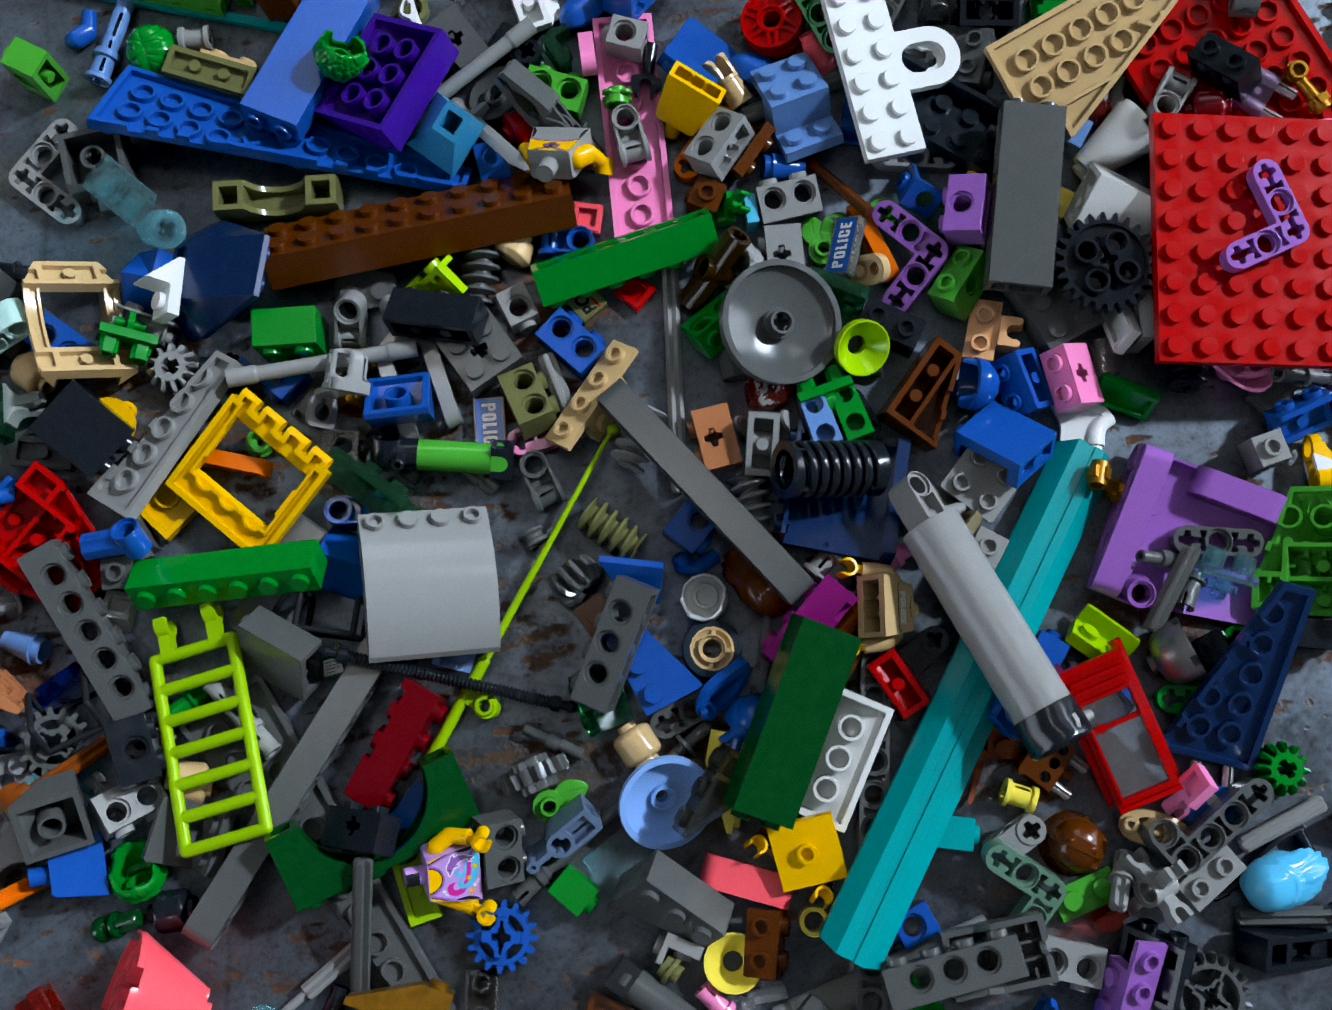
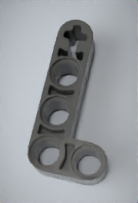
(1213, 820)

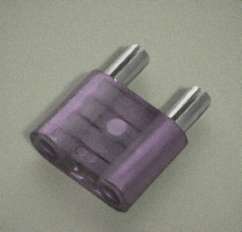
(1256, 101)

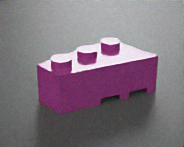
(823, 603)

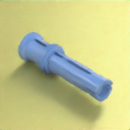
(109, 56)

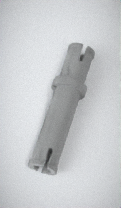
(267, 743)

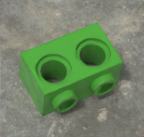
(564, 84)

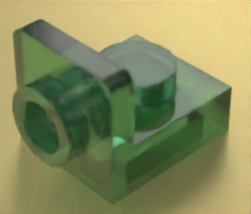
(555, 48)

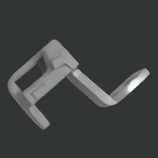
(338, 386)

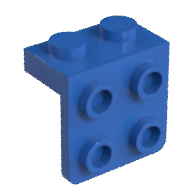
(693, 47)

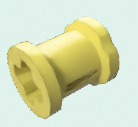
(1018, 795)

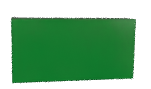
(1127, 396)

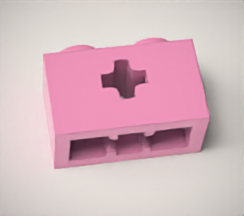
(1071, 377)

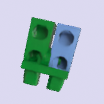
(832, 401)

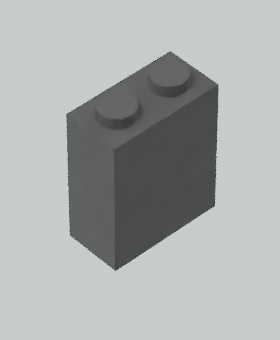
(281, 653)

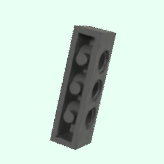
(641, 601)
(1007, 967)

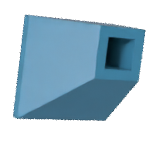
(445, 134)

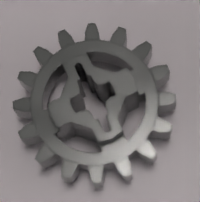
(64, 728)
(534, 774)

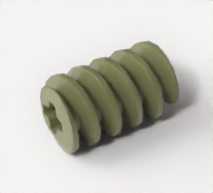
(611, 530)

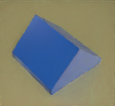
(399, 400)
(343, 564)

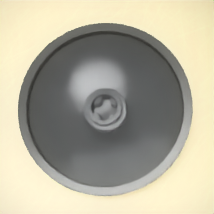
(779, 322)

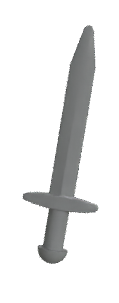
(493, 138)

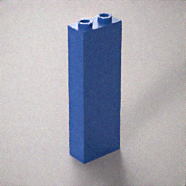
(289, 80)

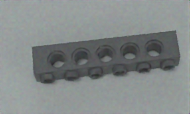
(55, 597)

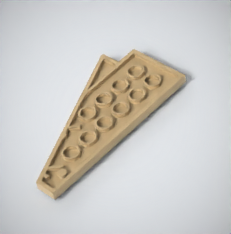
(1075, 52)

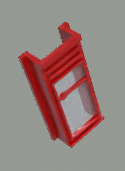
(1126, 741)

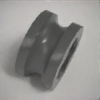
(533, 538)

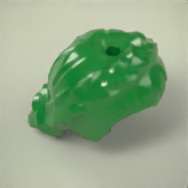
(132, 877)

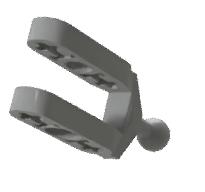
(437, 373)

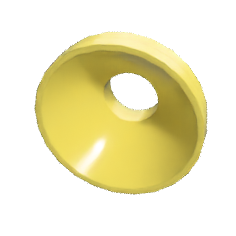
(718, 975)

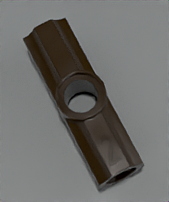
(714, 269)

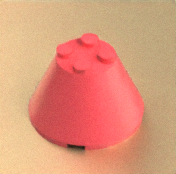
(153, 980)

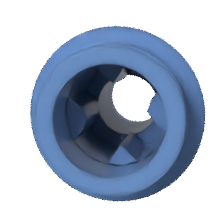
(27, 646)

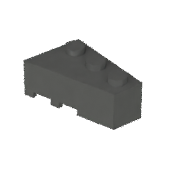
(673, 900)

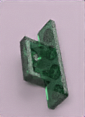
(366, 485)

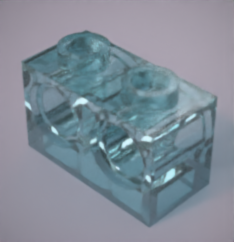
(120, 190)

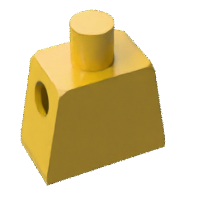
(687, 101)

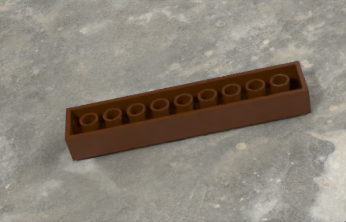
(416, 228)

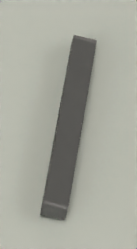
(705, 492)

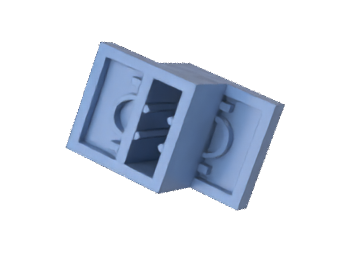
(797, 106)

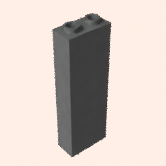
(1025, 197)

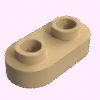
(866, 270)

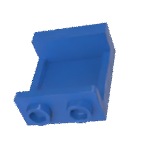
(1007, 440)

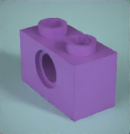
(970, 225)

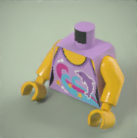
(453, 871)

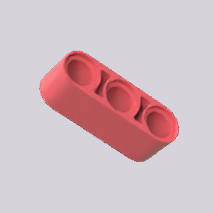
(744, 880)

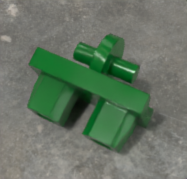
(127, 334)

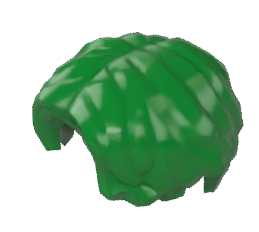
(148, 47)
(340, 59)

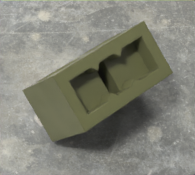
(526, 401)

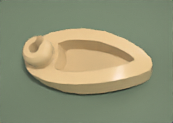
(1131, 821)

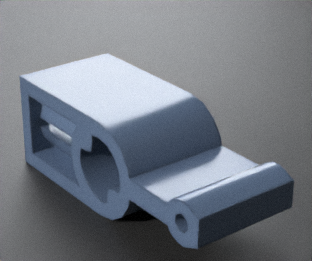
(565, 833)

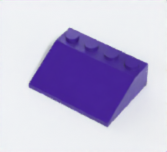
(395, 86)

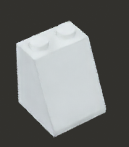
(1111, 193)

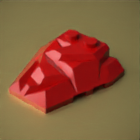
(40, 514)

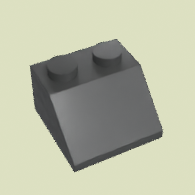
(51, 818)

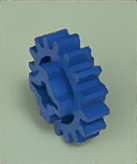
(518, 936)

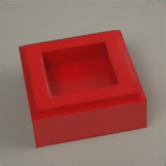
(635, 293)

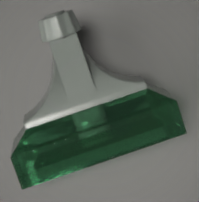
(16, 408)

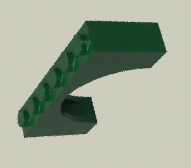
(318, 873)

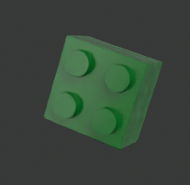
(289, 333)

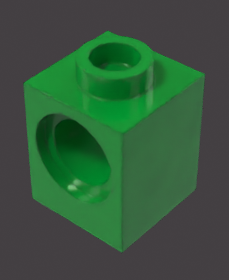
(575, 891)

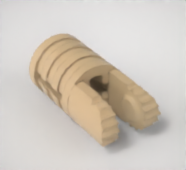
(728, 78)

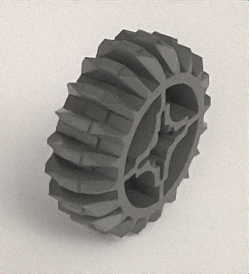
(1213, 984)

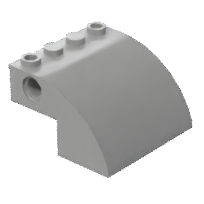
(428, 584)

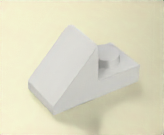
(167, 285)

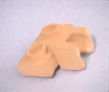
(990, 331)

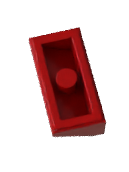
(899, 682)

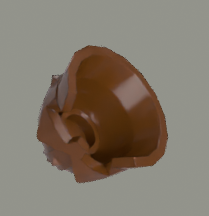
(1072, 844)

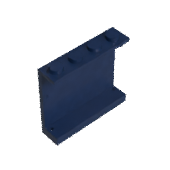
(845, 526)

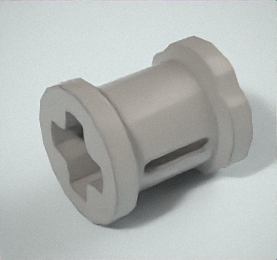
(196, 38)

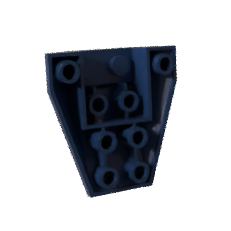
(219, 276)

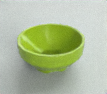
(872, 353)

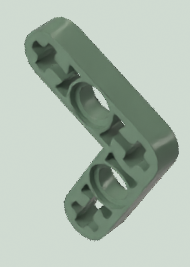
(1034, 894)

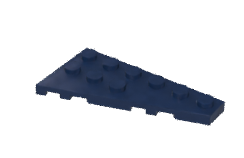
(1237, 698)

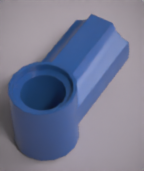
(123, 538)

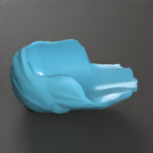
(1284, 879)

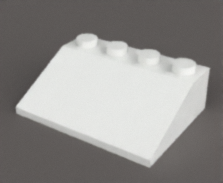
(846, 757)

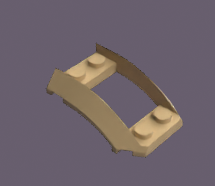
(81, 360)

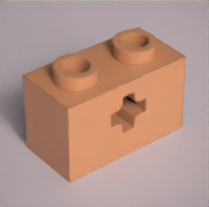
(715, 421)

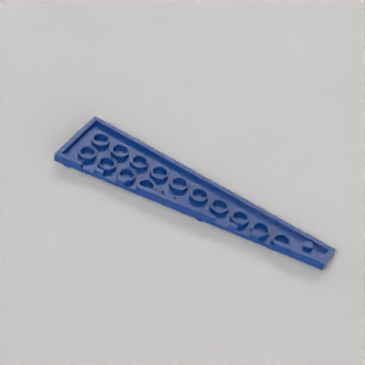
(201, 118)

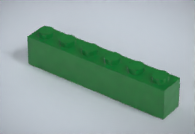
(624, 258)
(226, 574)

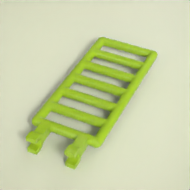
(169, 653)

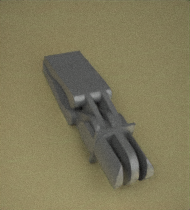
(536, 100)

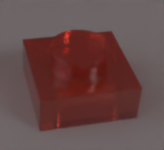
(1107, 920)

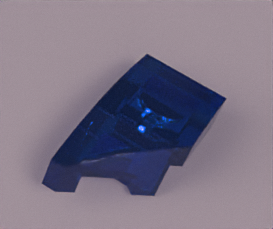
(57, 685)

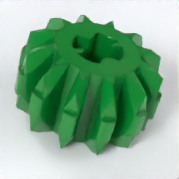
(1292, 765)

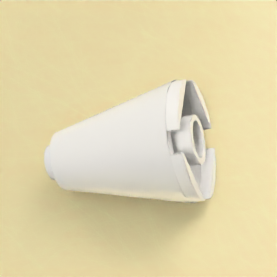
(1116, 141)

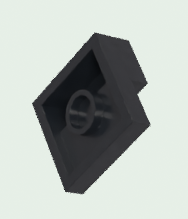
(1177, 962)

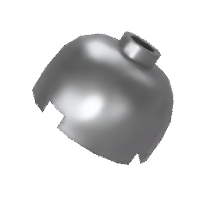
(1174, 654)

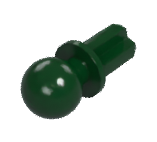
(116, 925)

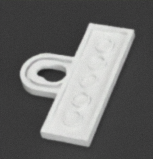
(876, 78)

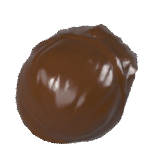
(751, 586)

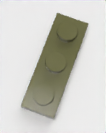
(208, 71)

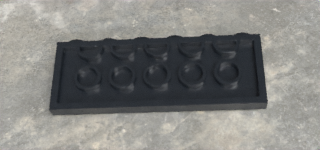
(956, 121)

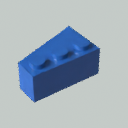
(657, 675)

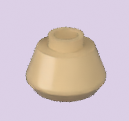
(516, 252)

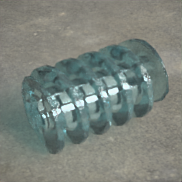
(173, 229)

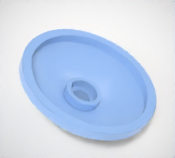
(650, 817)

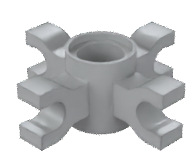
(1156, 887)

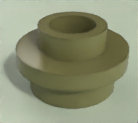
(670, 969)

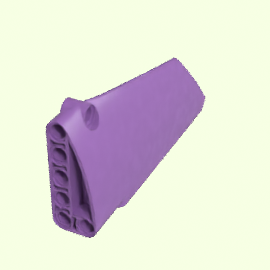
(1171, 494)

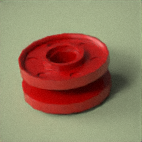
(772, 41)

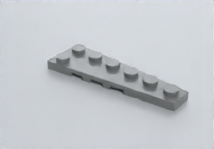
(140, 474)

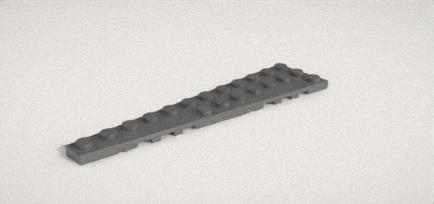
(392, 941)

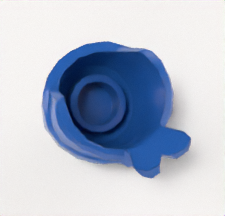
(976, 384)
(739, 718)

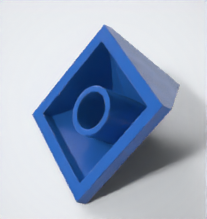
(141, 265)
(642, 570)

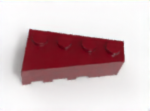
(397, 745)

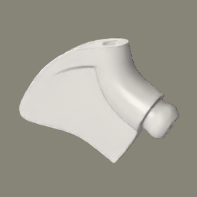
(1087, 425)

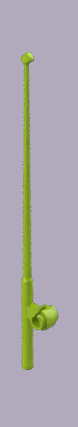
(475, 699)

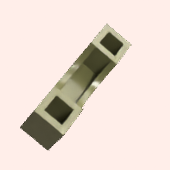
(246, 202)

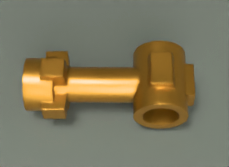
(1295, 75)
(1099, 478)

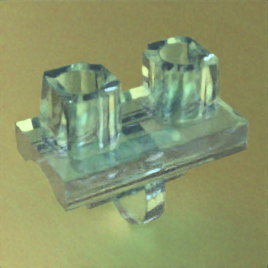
(1240, 572)

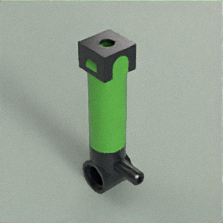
(396, 453)

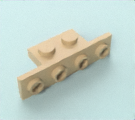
(583, 411)

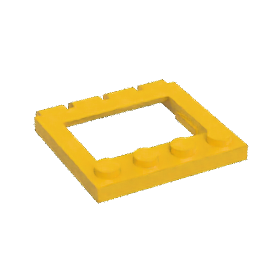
(219, 505)

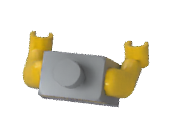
(562, 153)

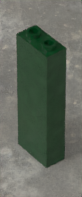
(791, 723)

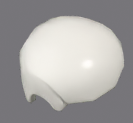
(704, 597)

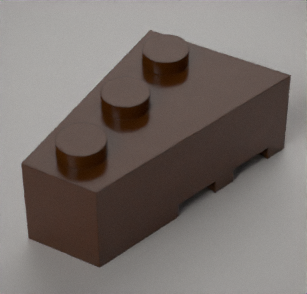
(922, 395)

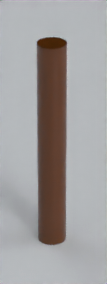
(839, 187)

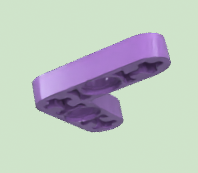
(1276, 230)
(918, 247)

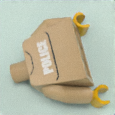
(884, 605)

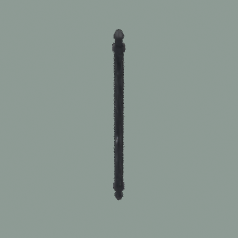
(553, 702)

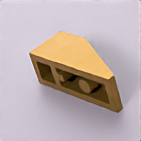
(408, 996)

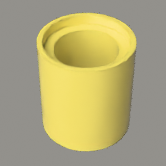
(801, 917)

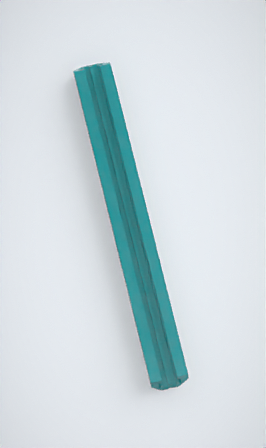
(955, 722)

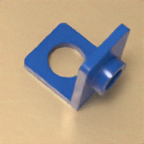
(910, 185)

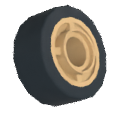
(703, 632)

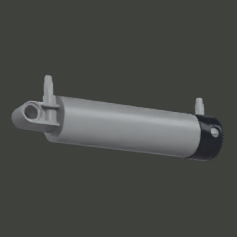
(988, 620)

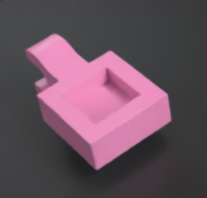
(1196, 790)

